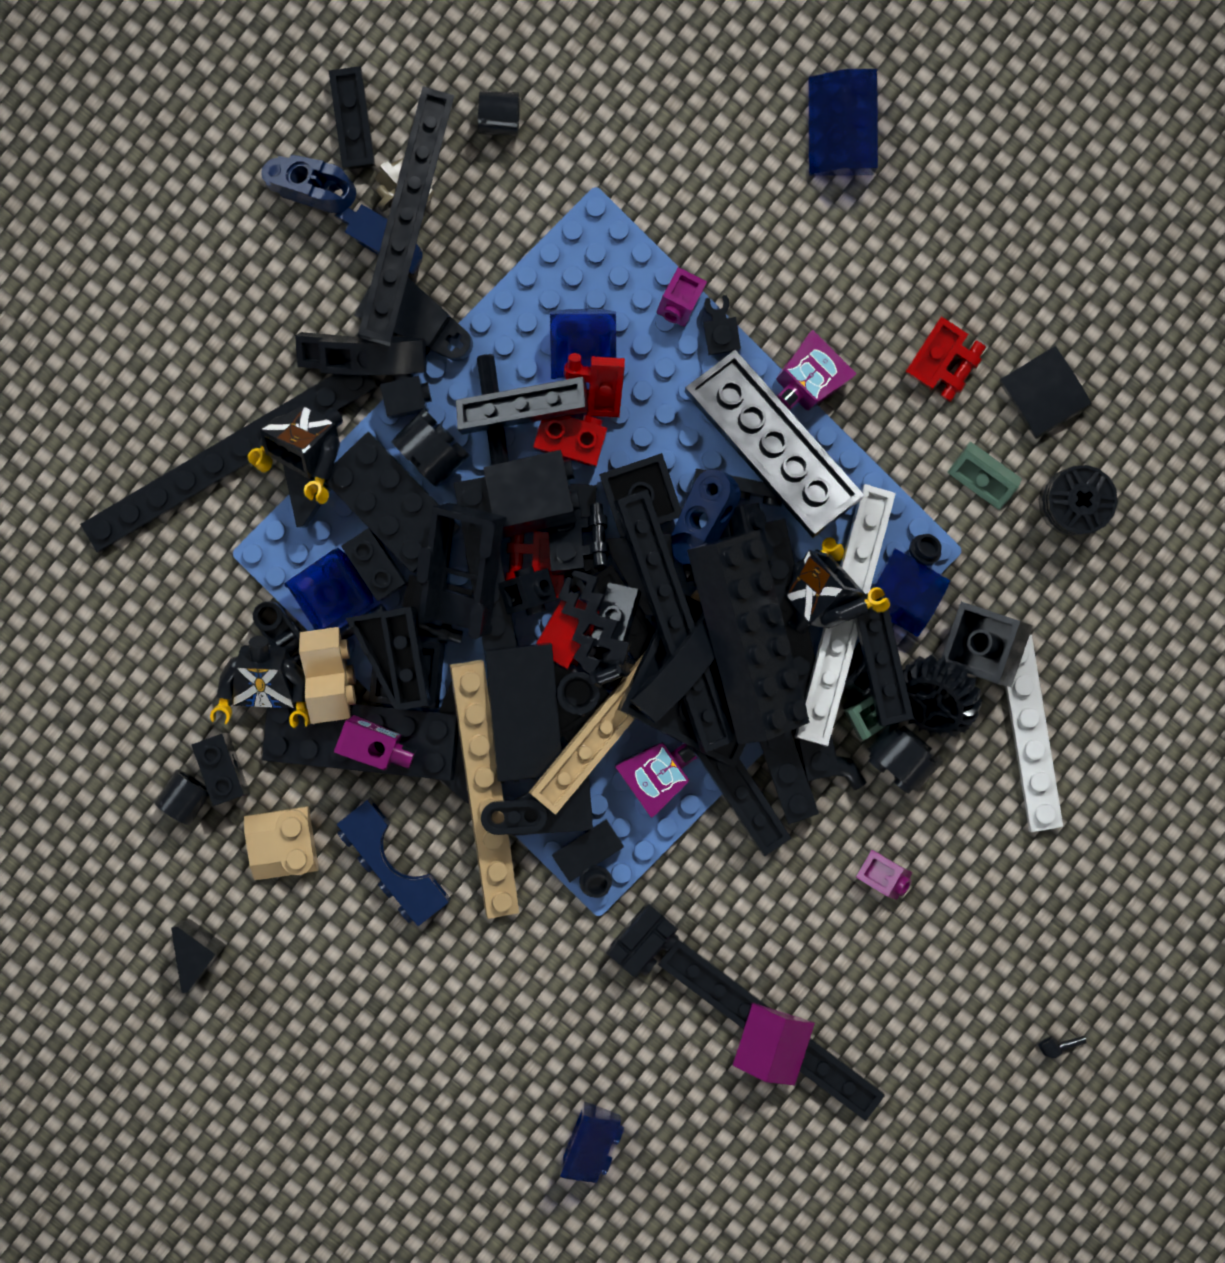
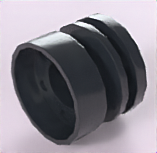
(1059, 498)

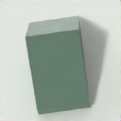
(863, 718)

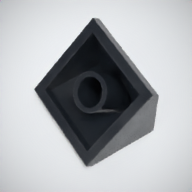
(194, 952)

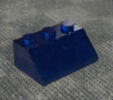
(843, 123)

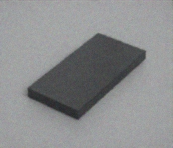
(523, 710)

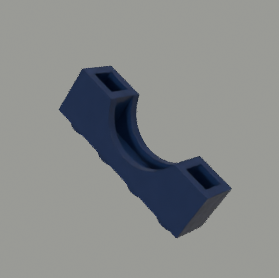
(417, 895)

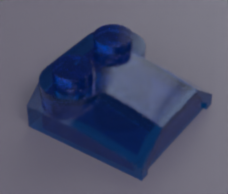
(581, 332)
(330, 590)
(911, 590)

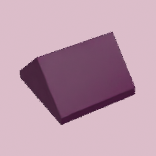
(773, 1045)

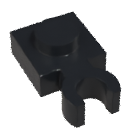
(721, 332)

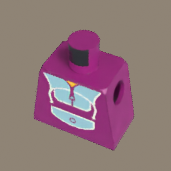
(812, 373)
(359, 739)
(656, 774)

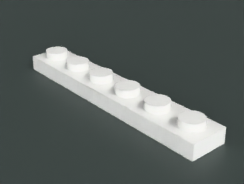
(1033, 745)

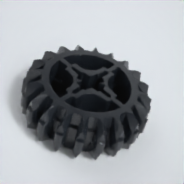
(957, 699)

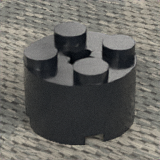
(430, 448)
(903, 756)

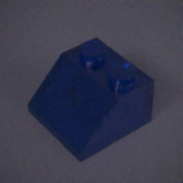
(590, 1144)

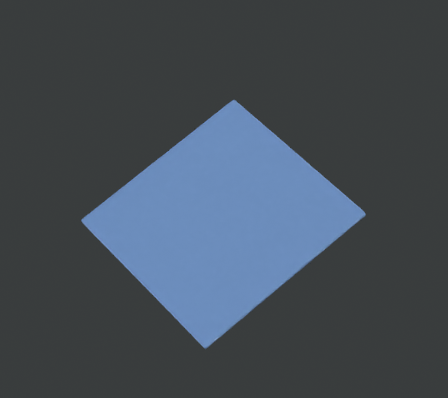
(604, 263)

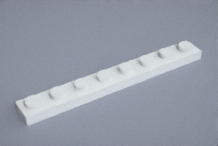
(839, 642)

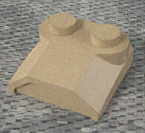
(280, 843)

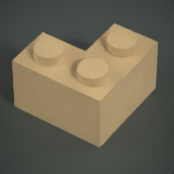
(327, 675)

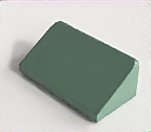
(985, 475)

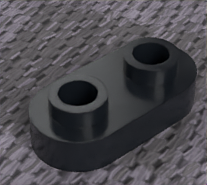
(514, 817)

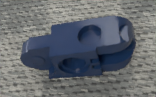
(309, 182)
(368, 230)
(701, 500)

